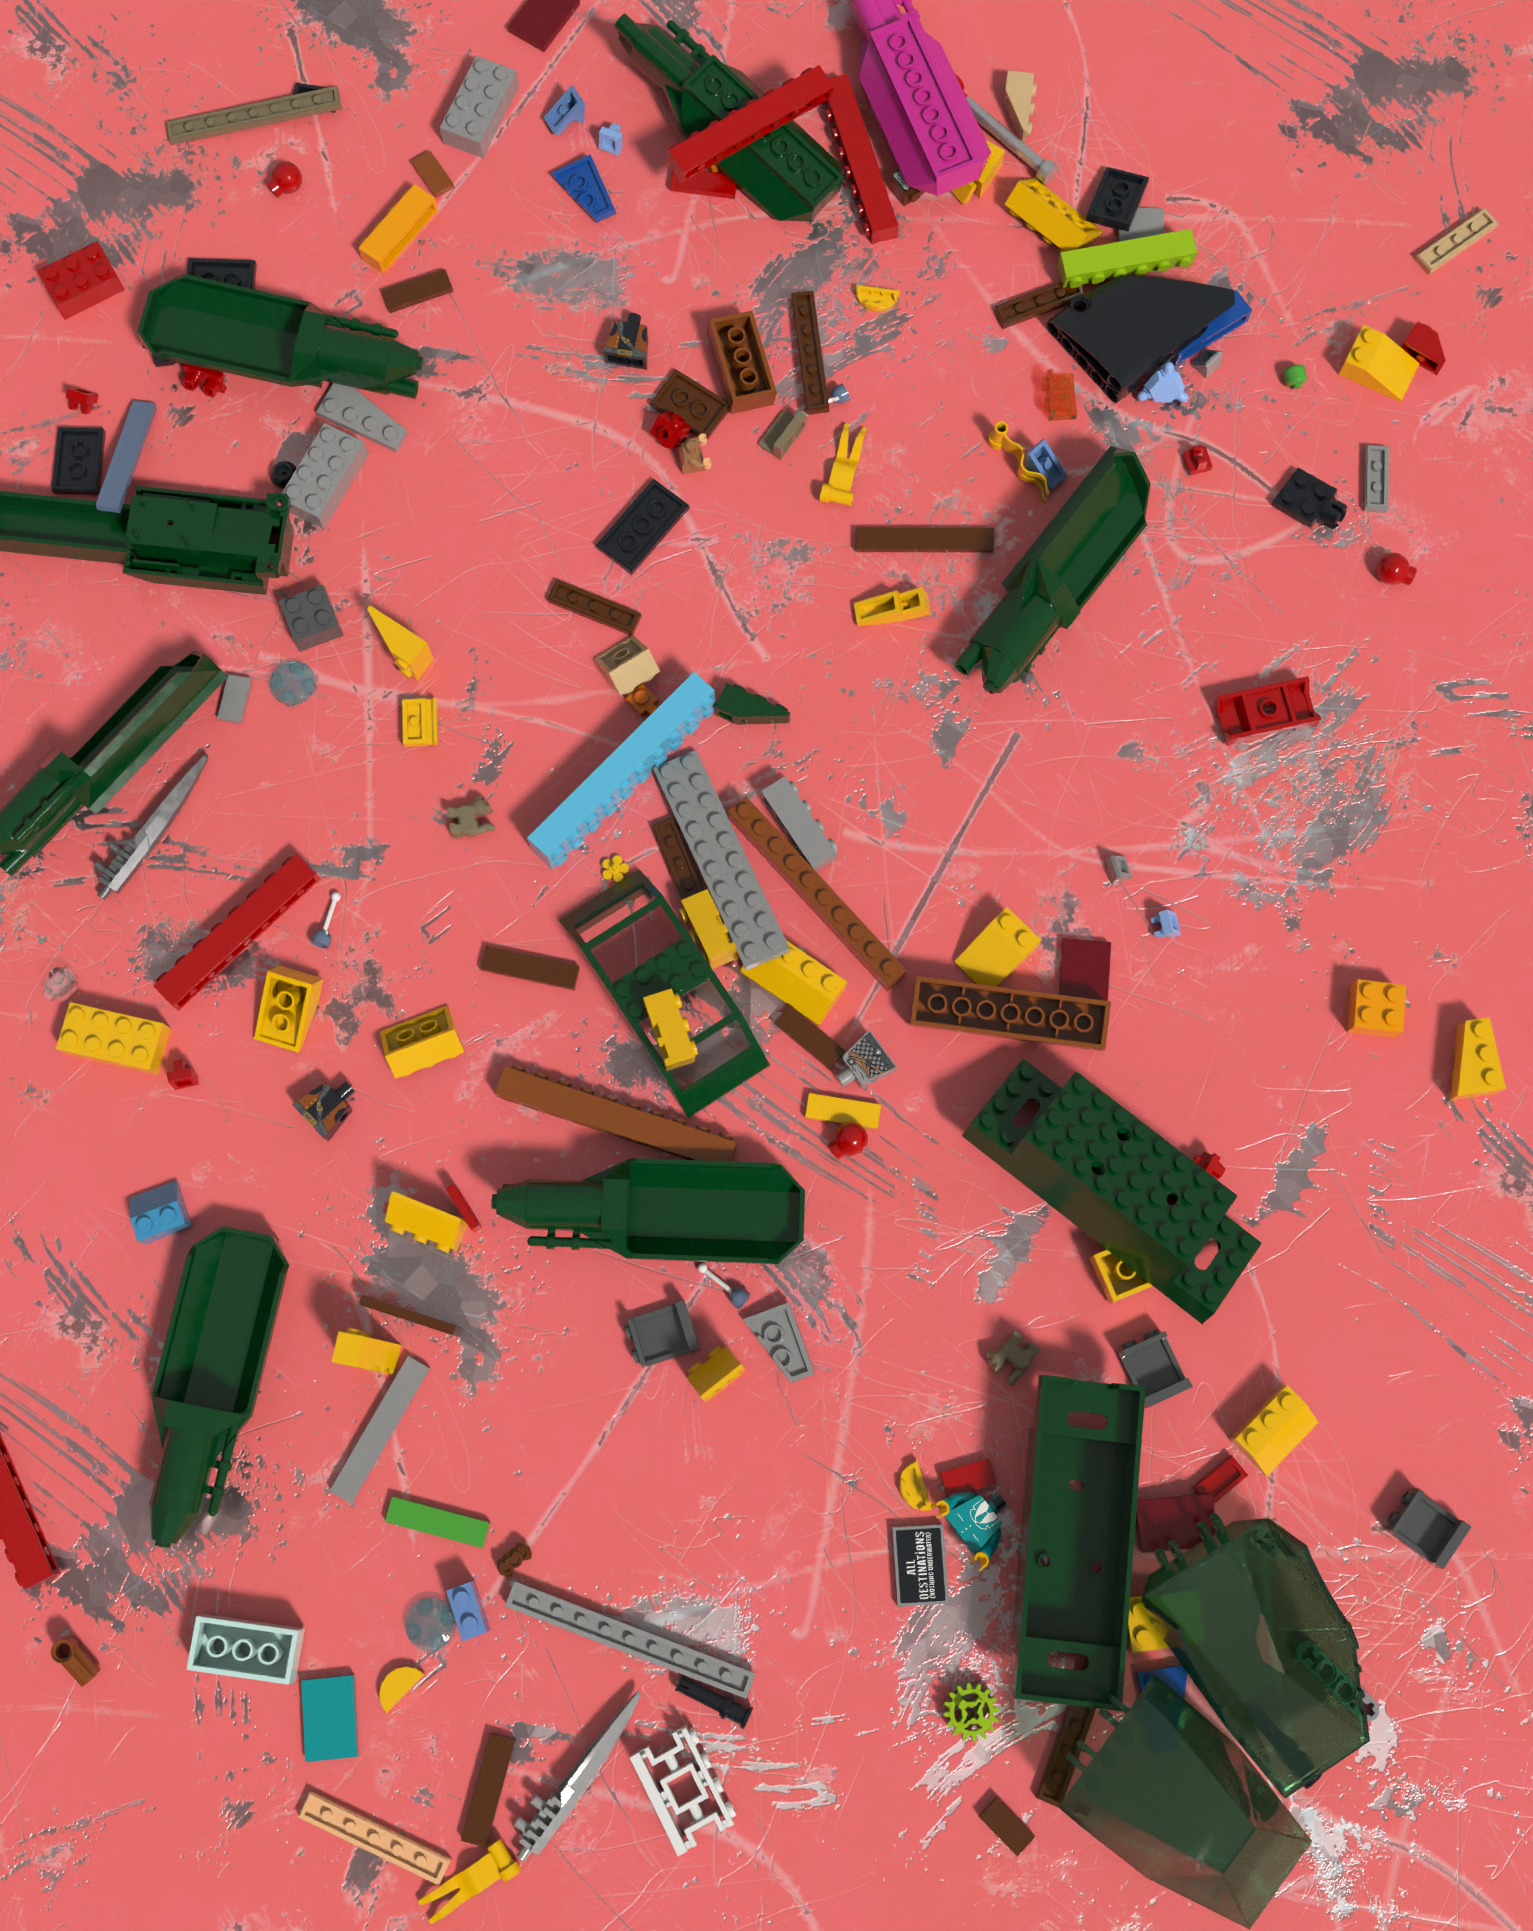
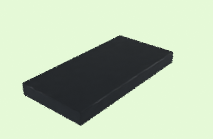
(642, 526)

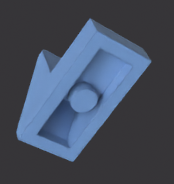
(565, 110)
(1043, 461)

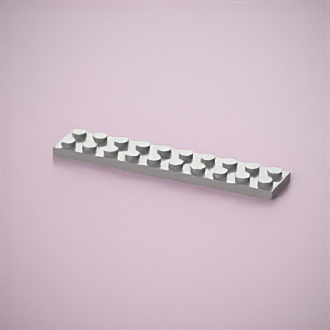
(721, 860)

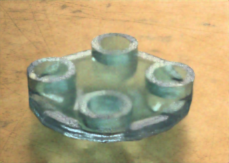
(292, 683)
(430, 1624)

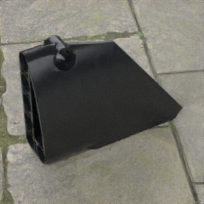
(1135, 326)

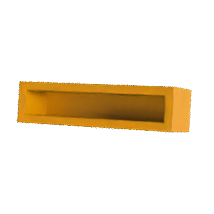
(398, 228)

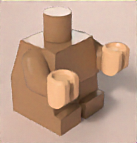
(691, 455)

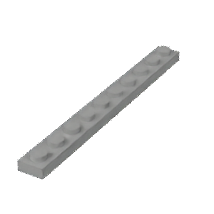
(630, 1639)

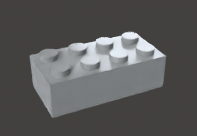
(479, 107)
(325, 475)

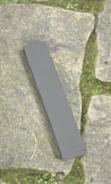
(379, 1429)

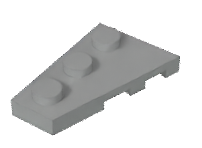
(782, 1339)

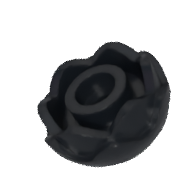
(277, 471)

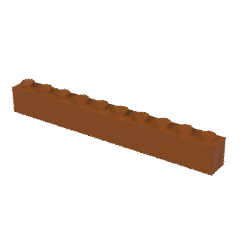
(817, 894)
(613, 1118)

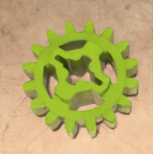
(978, 1701)

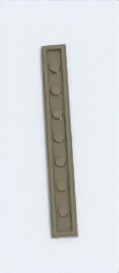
(254, 115)

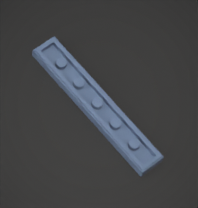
(126, 457)

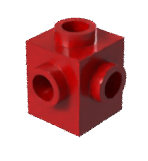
(670, 429)

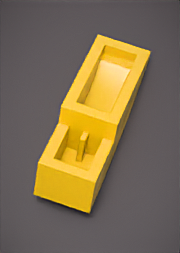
(892, 607)

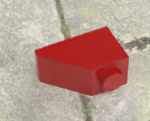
(1425, 347)

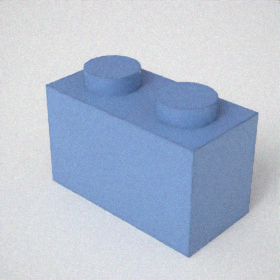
(468, 1610)

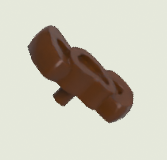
(513, 1559)

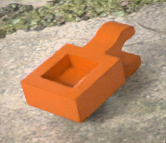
(642, 701)

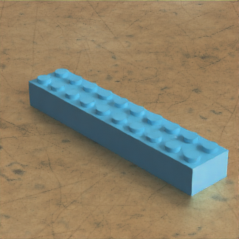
(623, 771)

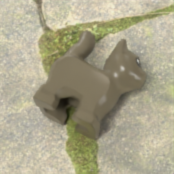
(467, 817)
(1014, 1354)

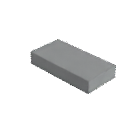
(234, 699)

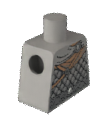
(865, 1062)

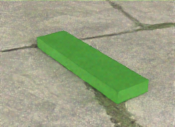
(437, 1522)

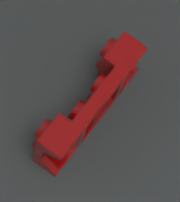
(1244, 718)

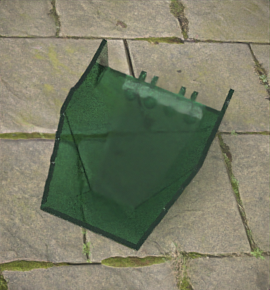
(1263, 1646)
(1186, 1807)

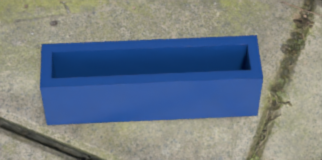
(1221, 326)

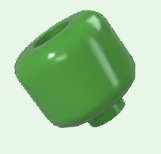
(1295, 376)

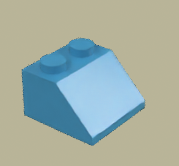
(159, 1213)

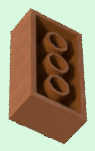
(741, 362)

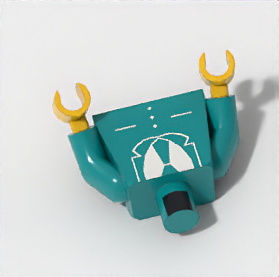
(974, 1522)

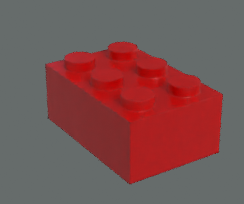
(80, 280)

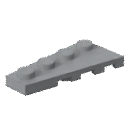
(359, 415)

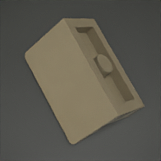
(783, 433)

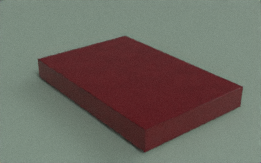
(542, 21)
(1085, 968)
(1173, 1520)

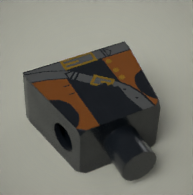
(628, 343)
(326, 1108)

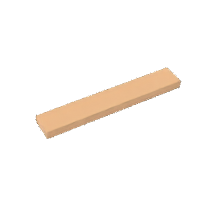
(374, 1837)

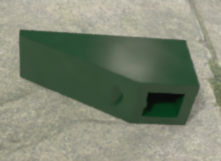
(744, 708)

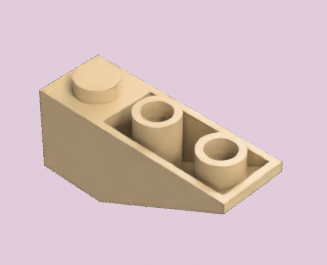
(1018, 103)

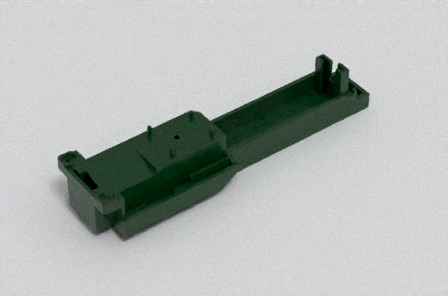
(211, 545)

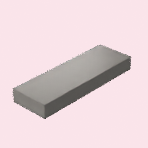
(1376, 478)

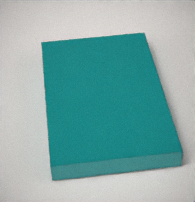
(329, 1718)

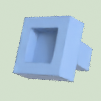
(611, 139)
(1169, 924)

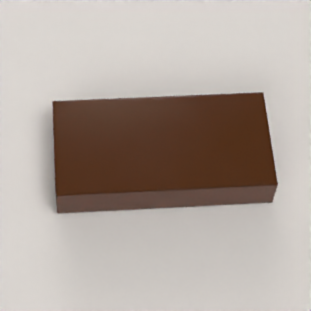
(1006, 1826)

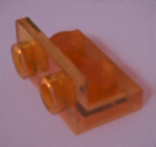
(1060, 396)

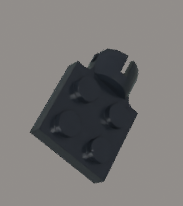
(1310, 501)

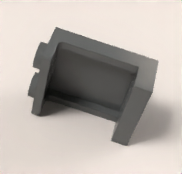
(662, 1334)
(1153, 1366)
(1426, 1528)

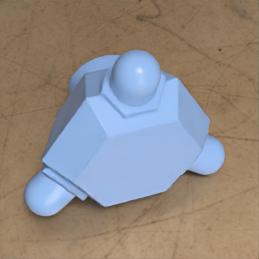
(1164, 386)

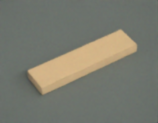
(1456, 241)

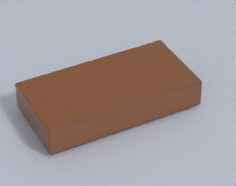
(432, 174)

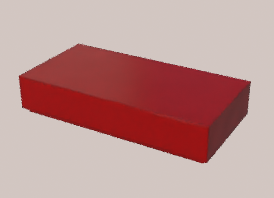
(463, 1207)
(968, 1477)
(1221, 1479)

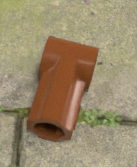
(77, 1663)

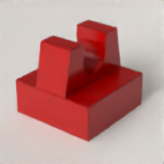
(81, 396)
(1197, 460)
(182, 1076)

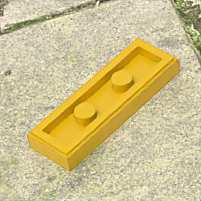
(842, 1110)

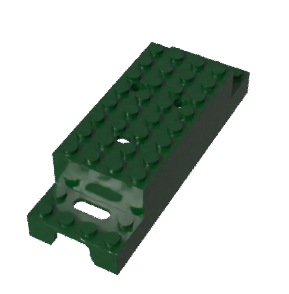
(1127, 1201)
(1066, 1602)

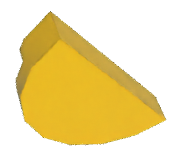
(876, 298)
(913, 1487)
(397, 1685)

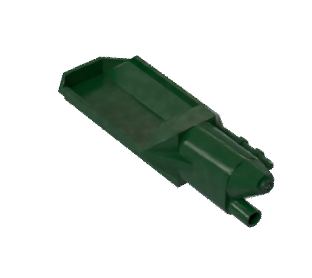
(780, 172)
(273, 338)
(1061, 570)
(105, 761)
(666, 1211)
(211, 1370)

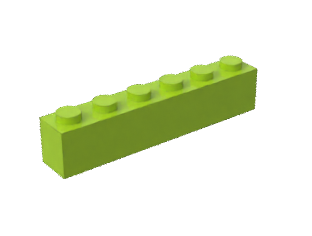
(1127, 258)

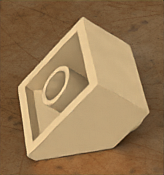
(627, 665)

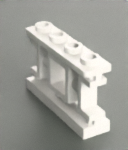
(664, 1799)

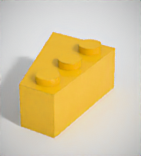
(708, 929)

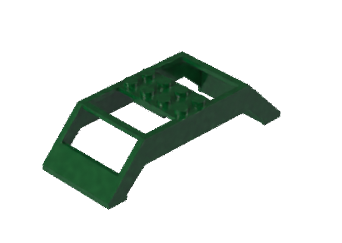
(677, 968)

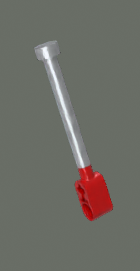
(1045, 169)

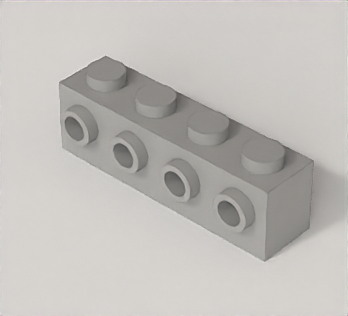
(798, 824)

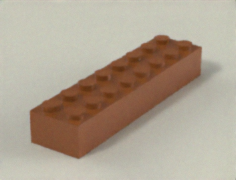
(1010, 1013)

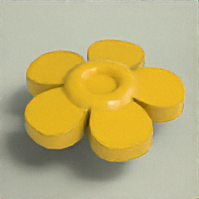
(614, 869)

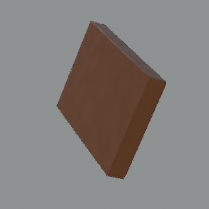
(693, 402)

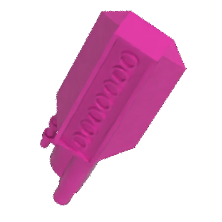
(917, 99)

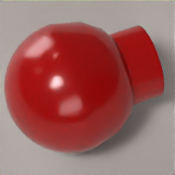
(285, 179)
(1395, 569)
(848, 1140)

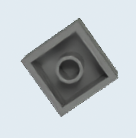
(311, 618)

